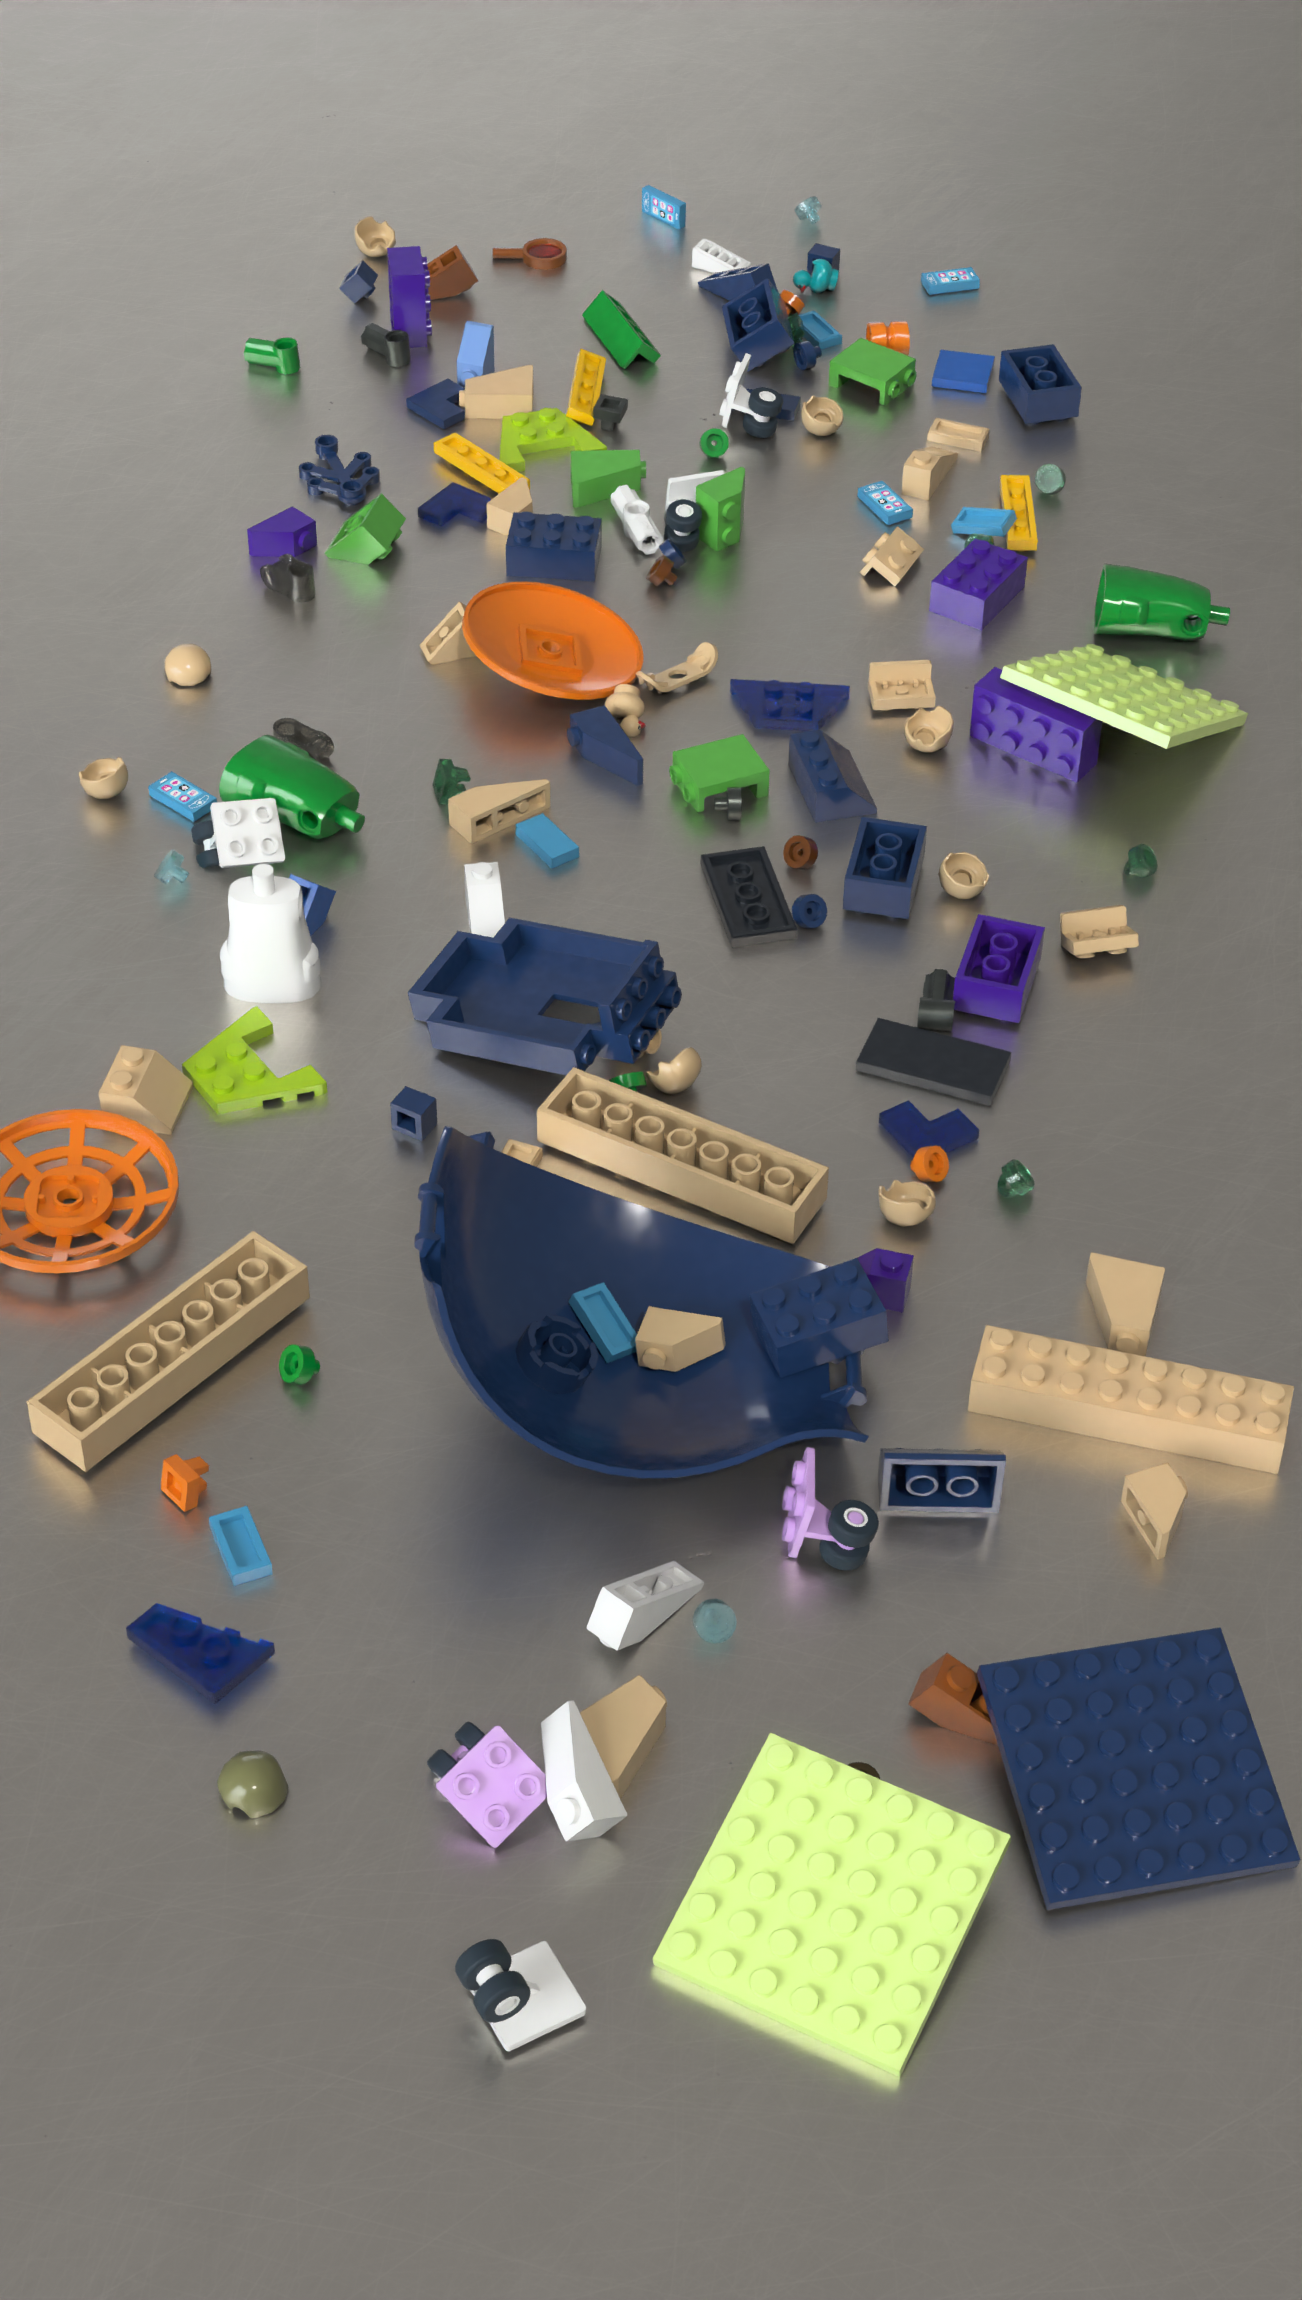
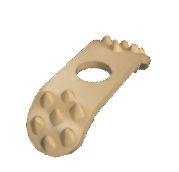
(695, 667)

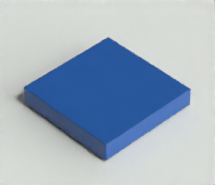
(963, 371)

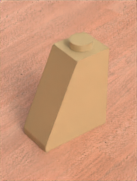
(498, 394)
(1124, 1300)
(626, 1728)

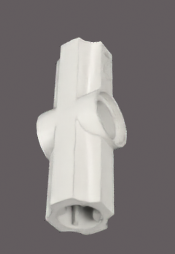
(636, 519)

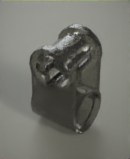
(290, 578)
(304, 737)

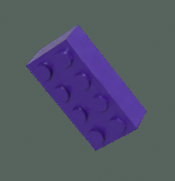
(1034, 727)

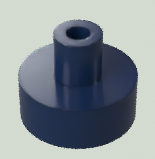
(806, 355)
(671, 551)
(809, 911)

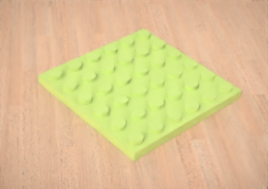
(1126, 695)
(833, 1903)

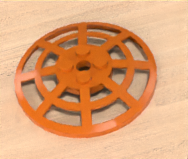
(89, 1187)

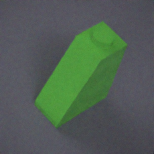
(600, 472)

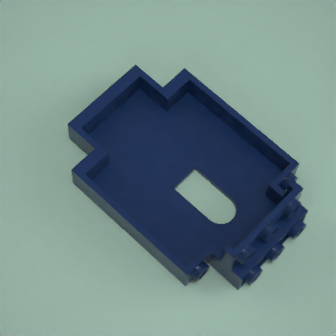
(491, 995)

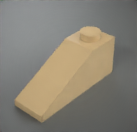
(925, 471)
(496, 807)

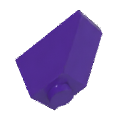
(283, 533)
(889, 1275)

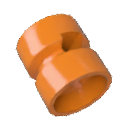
(894, 336)

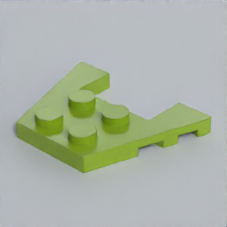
(540, 432)
(234, 1076)

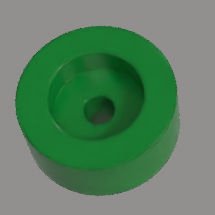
(721, 442)
(633, 1081)
(298, 1364)

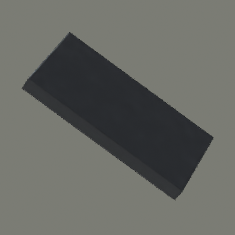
(748, 897)
(933, 1061)

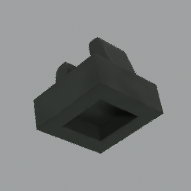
(609, 410)

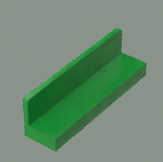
(618, 330)

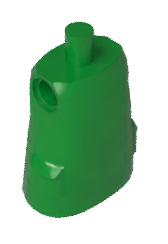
(1153, 605)
(305, 790)

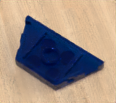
(788, 704)

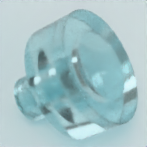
(809, 209)
(171, 868)
(714, 1621)

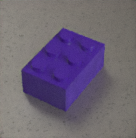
(409, 294)
(978, 584)
(998, 968)

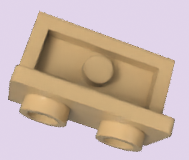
(893, 555)
(901, 685)
(1097, 931)

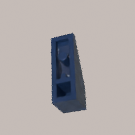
(736, 281)
(605, 743)

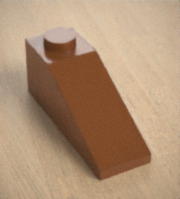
(450, 274)

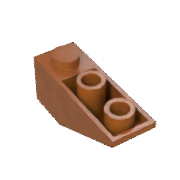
(953, 1699)

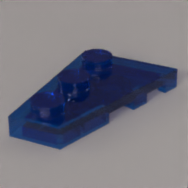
(199, 1654)

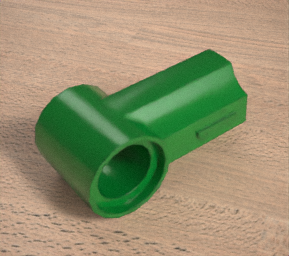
(279, 354)

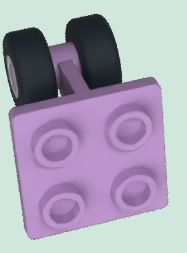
(843, 1532)
(489, 1781)

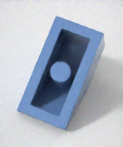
(475, 352)

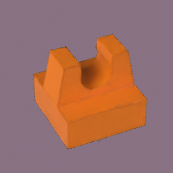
(182, 1480)

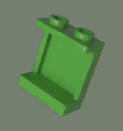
(875, 367)
(718, 765)

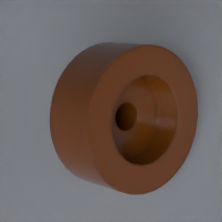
(662, 572)
(800, 852)

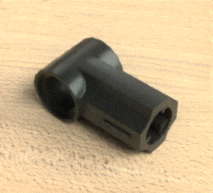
(388, 343)
(937, 1003)

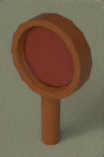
(537, 253)

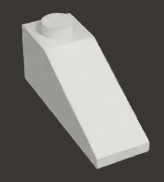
(484, 898)
(640, 1603)
(576, 1777)

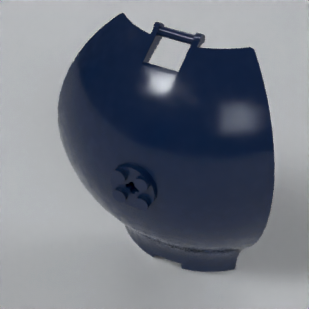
(511, 1248)

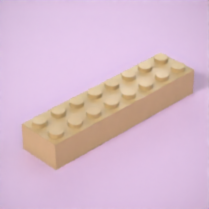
(683, 1154)
(168, 1350)
(1131, 1399)

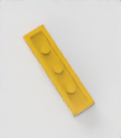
(585, 386)
(477, 462)
(1017, 496)

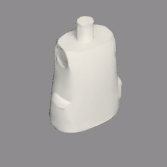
(268, 941)

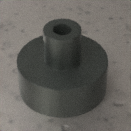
(731, 803)

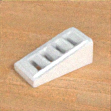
(714, 258)

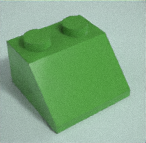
(722, 509)
(367, 533)

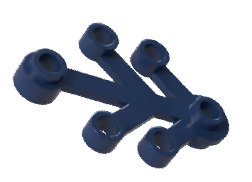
(350, 490)

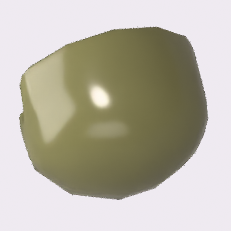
(253, 1783)

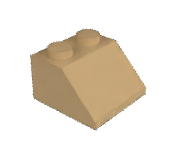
(145, 1089)

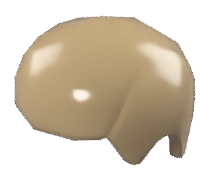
(374, 237)
(821, 416)
(187, 665)
(929, 729)
(104, 778)
(963, 875)
(678, 1073)
(906, 1203)

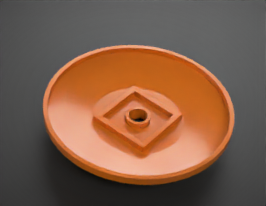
(552, 640)

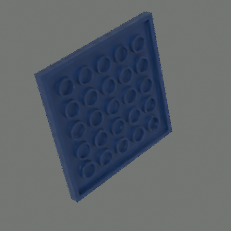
(1136, 1768)

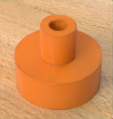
(792, 302)
(930, 1164)

